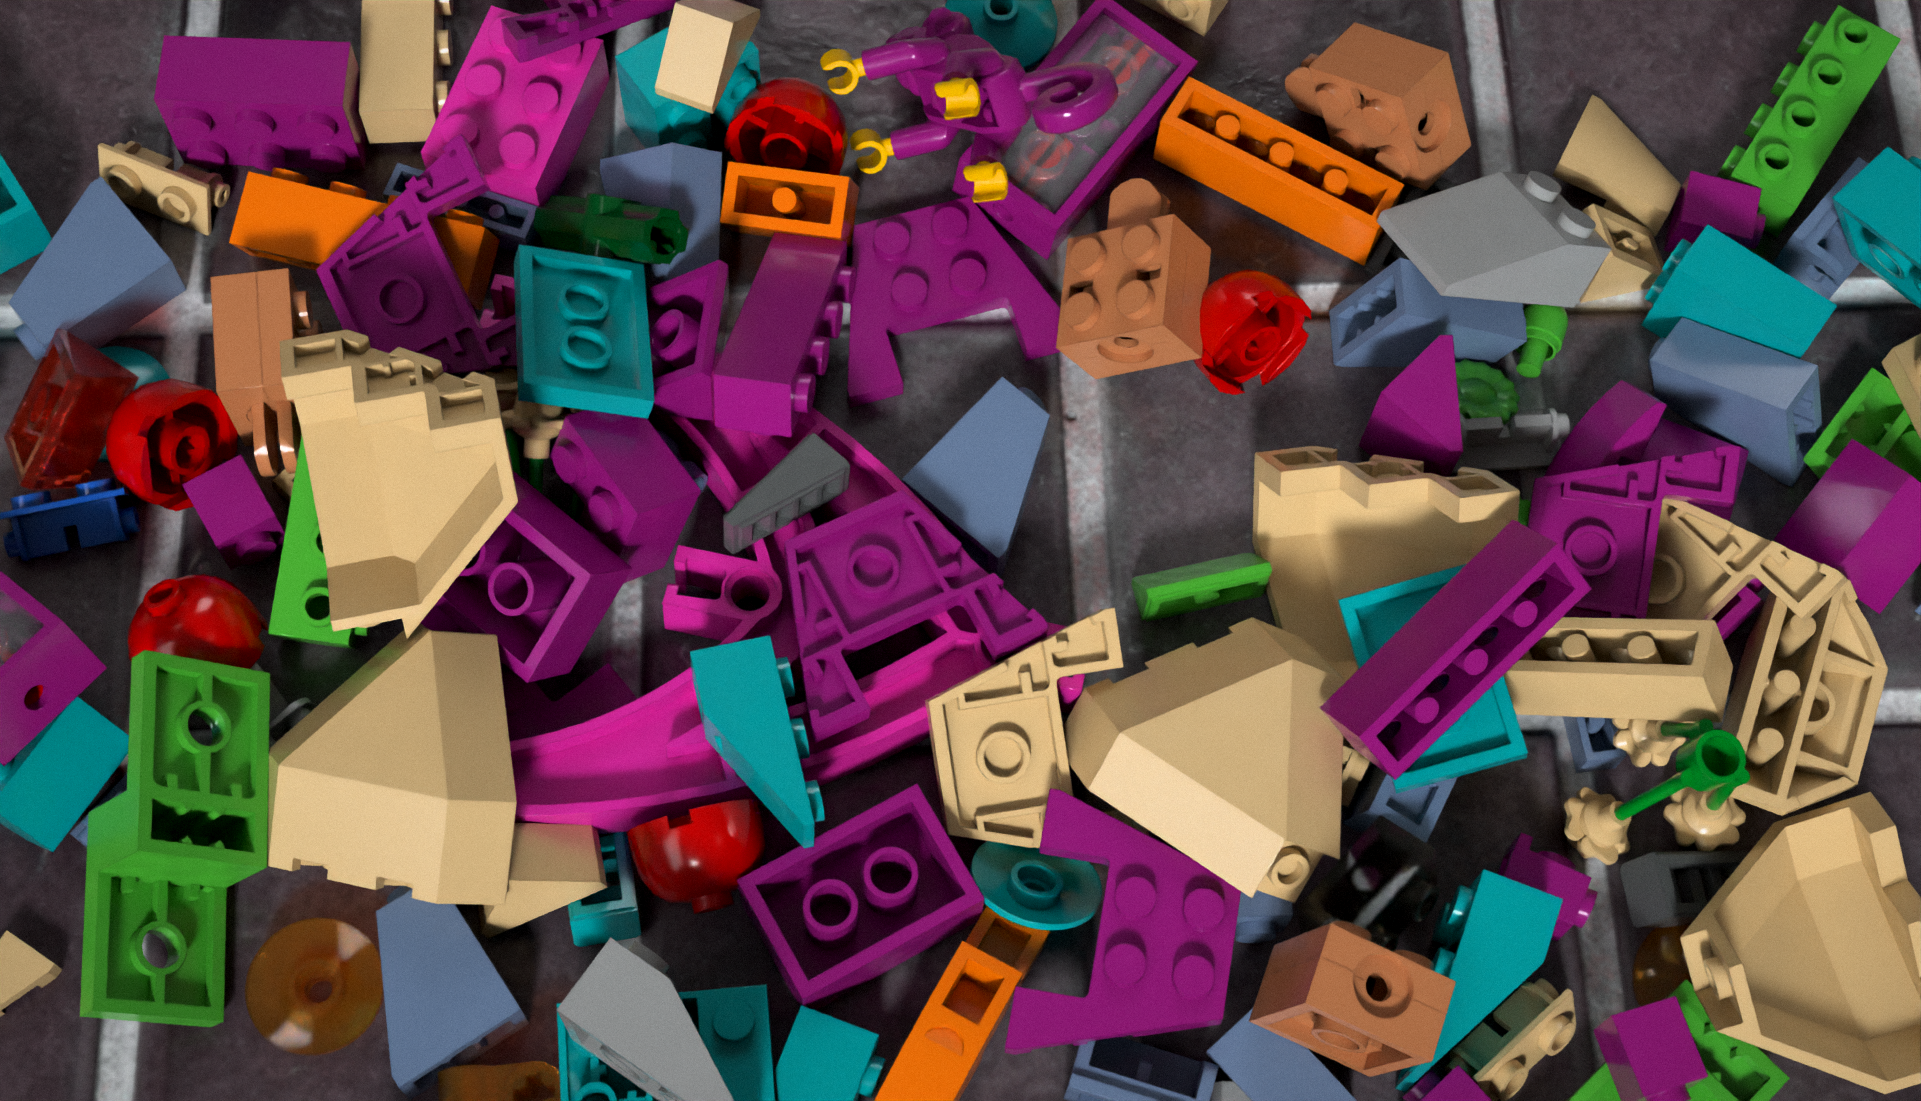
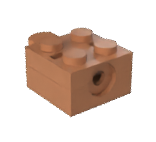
(1385, 103)
(1133, 288)
(248, 322)
(1354, 999)

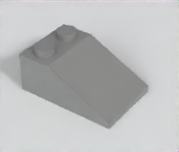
(1500, 240)
(638, 1025)

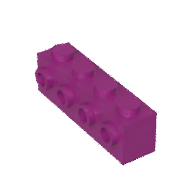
(783, 335)
(1455, 648)

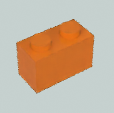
(788, 202)

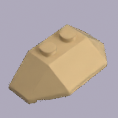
(1805, 702)

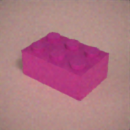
(521, 116)

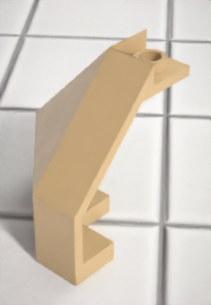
(400, 470)
(1360, 528)
(1222, 755)
(403, 774)
(1818, 947)

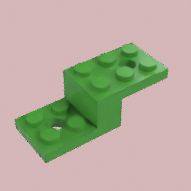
(176, 842)

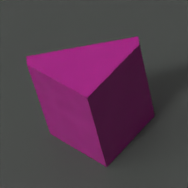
(687, 339)
(1420, 412)
(1862, 523)

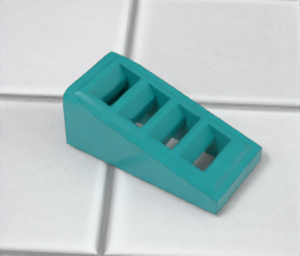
(613, 909)

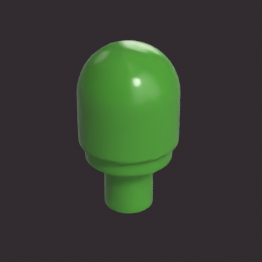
(1545, 336)

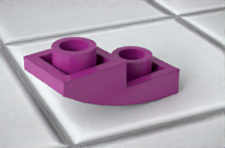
(1612, 428)

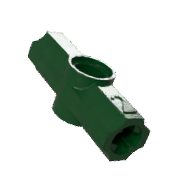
(611, 228)

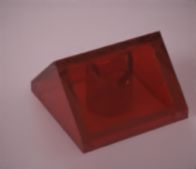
(66, 414)

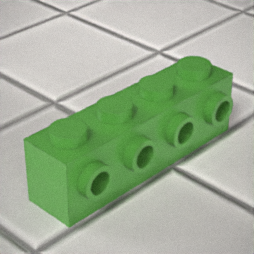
(1810, 114)
(301, 589)

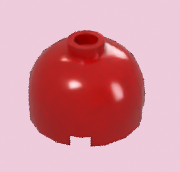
(789, 127)
(1249, 329)
(168, 437)
(198, 620)
(700, 853)

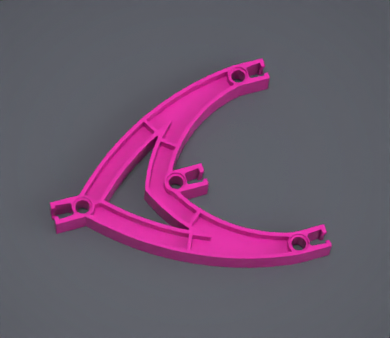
(654, 751)

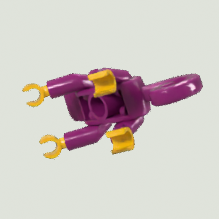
(970, 89)

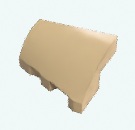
(1617, 167)

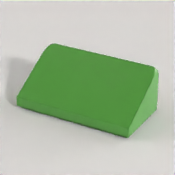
(1201, 585)

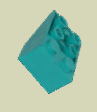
(1489, 946)
(732, 1027)

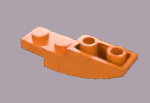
(963, 1011)

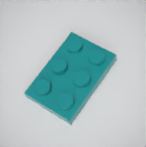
(582, 332)
(1483, 735)

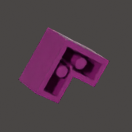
(629, 486)

